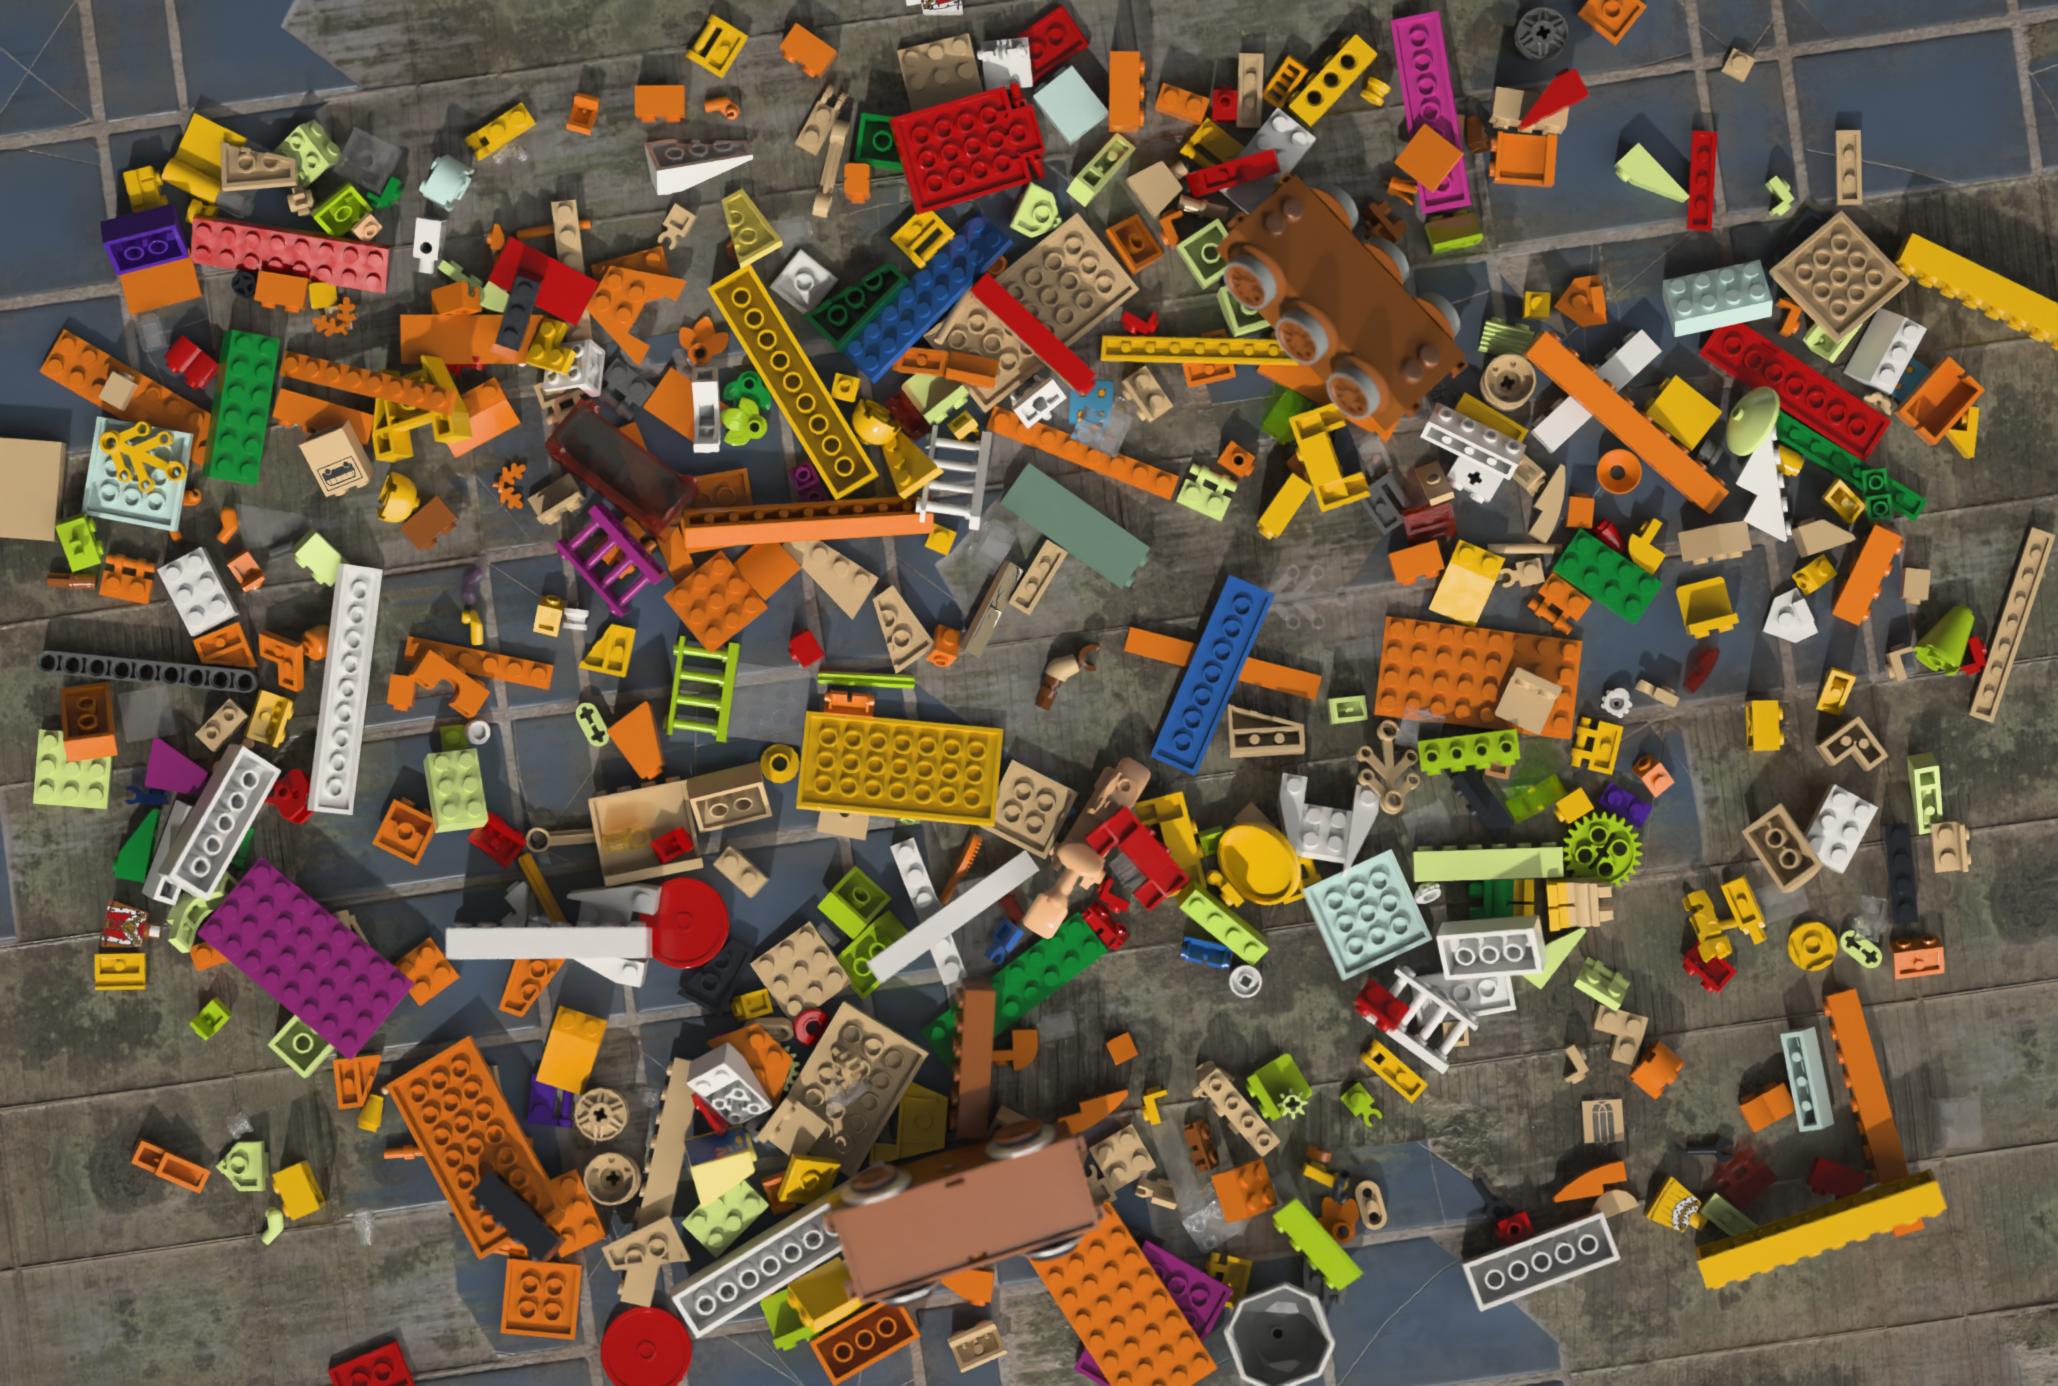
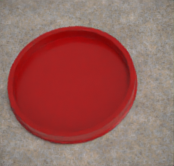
(688, 923)
(646, 1348)

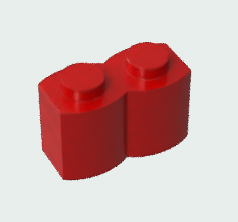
(192, 362)

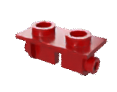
(1114, 932)

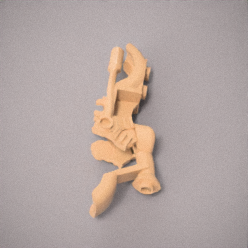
(1112, 790)

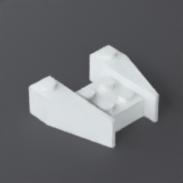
(1321, 830)
(616, 905)

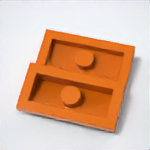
(766, 568)

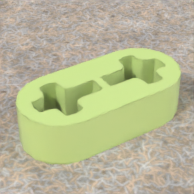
(587, 727)
(1856, 953)

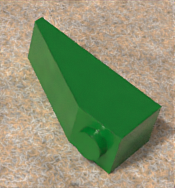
(137, 854)

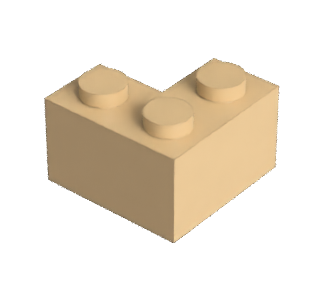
(1715, 541)
(1854, 739)
(1627, 1032)

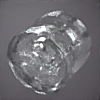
(239, 1124)

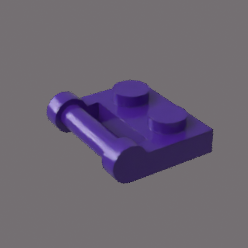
(543, 1105)

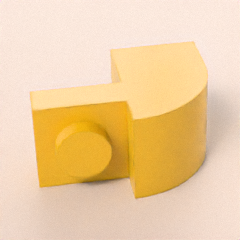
(1639, 549)

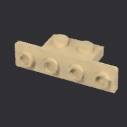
(1242, 1116)

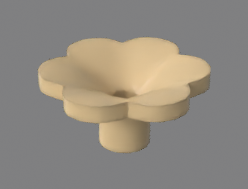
(1879, 402)

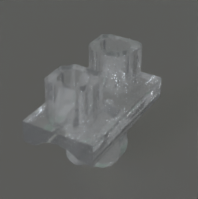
(1871, 919)

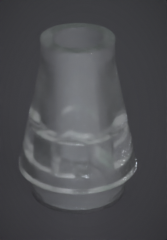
(364, 1225)

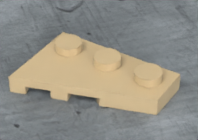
(255, 170)
(901, 629)
(647, 1246)

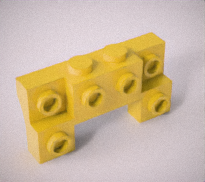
(1321, 460)
(1177, 833)

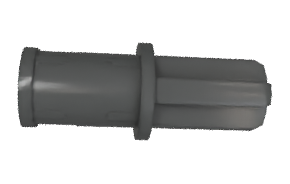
(283, 549)

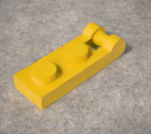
(500, 131)
(1394, 1071)

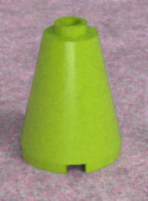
(1946, 641)

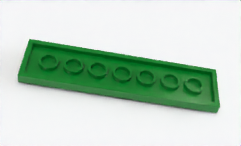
(1027, 981)

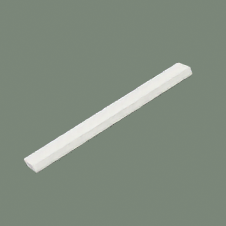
(952, 916)

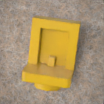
(1814, 574)
(1149, 1110)

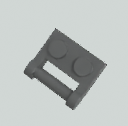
(1381, 508)

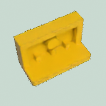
(269, 718)

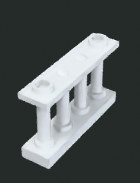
(974, 490)
(1418, 1043)

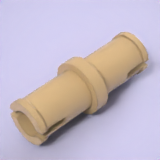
(1202, 208)

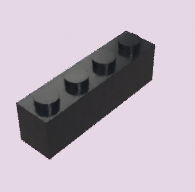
(518, 1216)

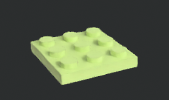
(69, 783)

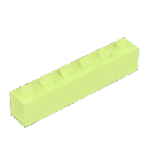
(1487, 863)

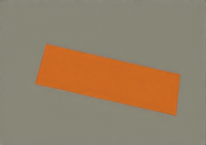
(461, 337)

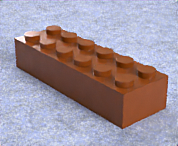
(973, 1059)

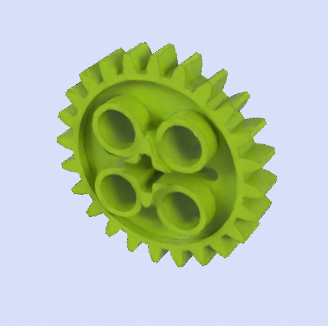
(1582, 839)

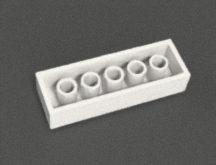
(219, 821)
(1540, 1260)

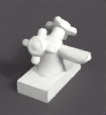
(1037, 401)

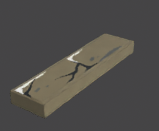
(992, 608)

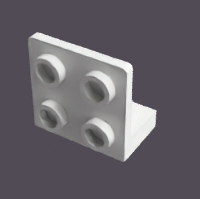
(584, 372)

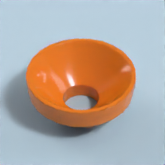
(1631, 467)

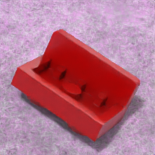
(498, 840)
(1712, 973)

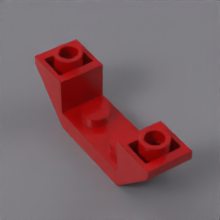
(1233, 173)

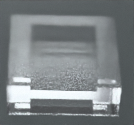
(828, 934)

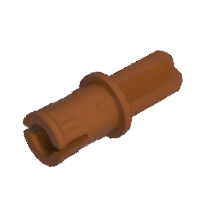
(72, 580)

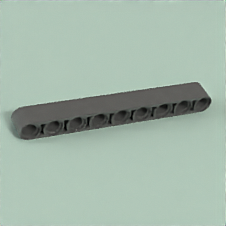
(136, 667)

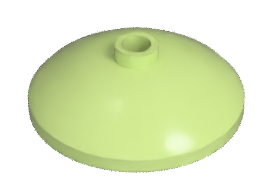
(1752, 420)

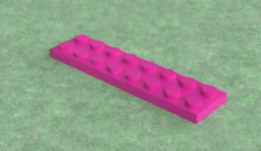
(1430, 100)

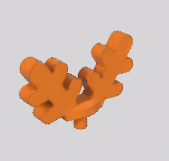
(346, 318)
(507, 477)

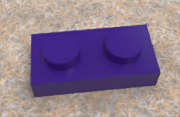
(1624, 804)

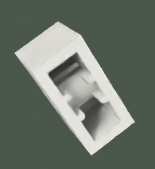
(1479, 491)

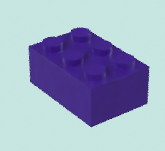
(144, 239)

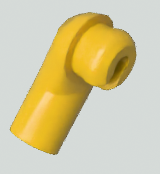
(476, 626)

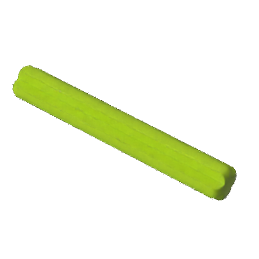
(866, 679)

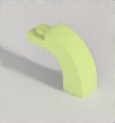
(190, 912)

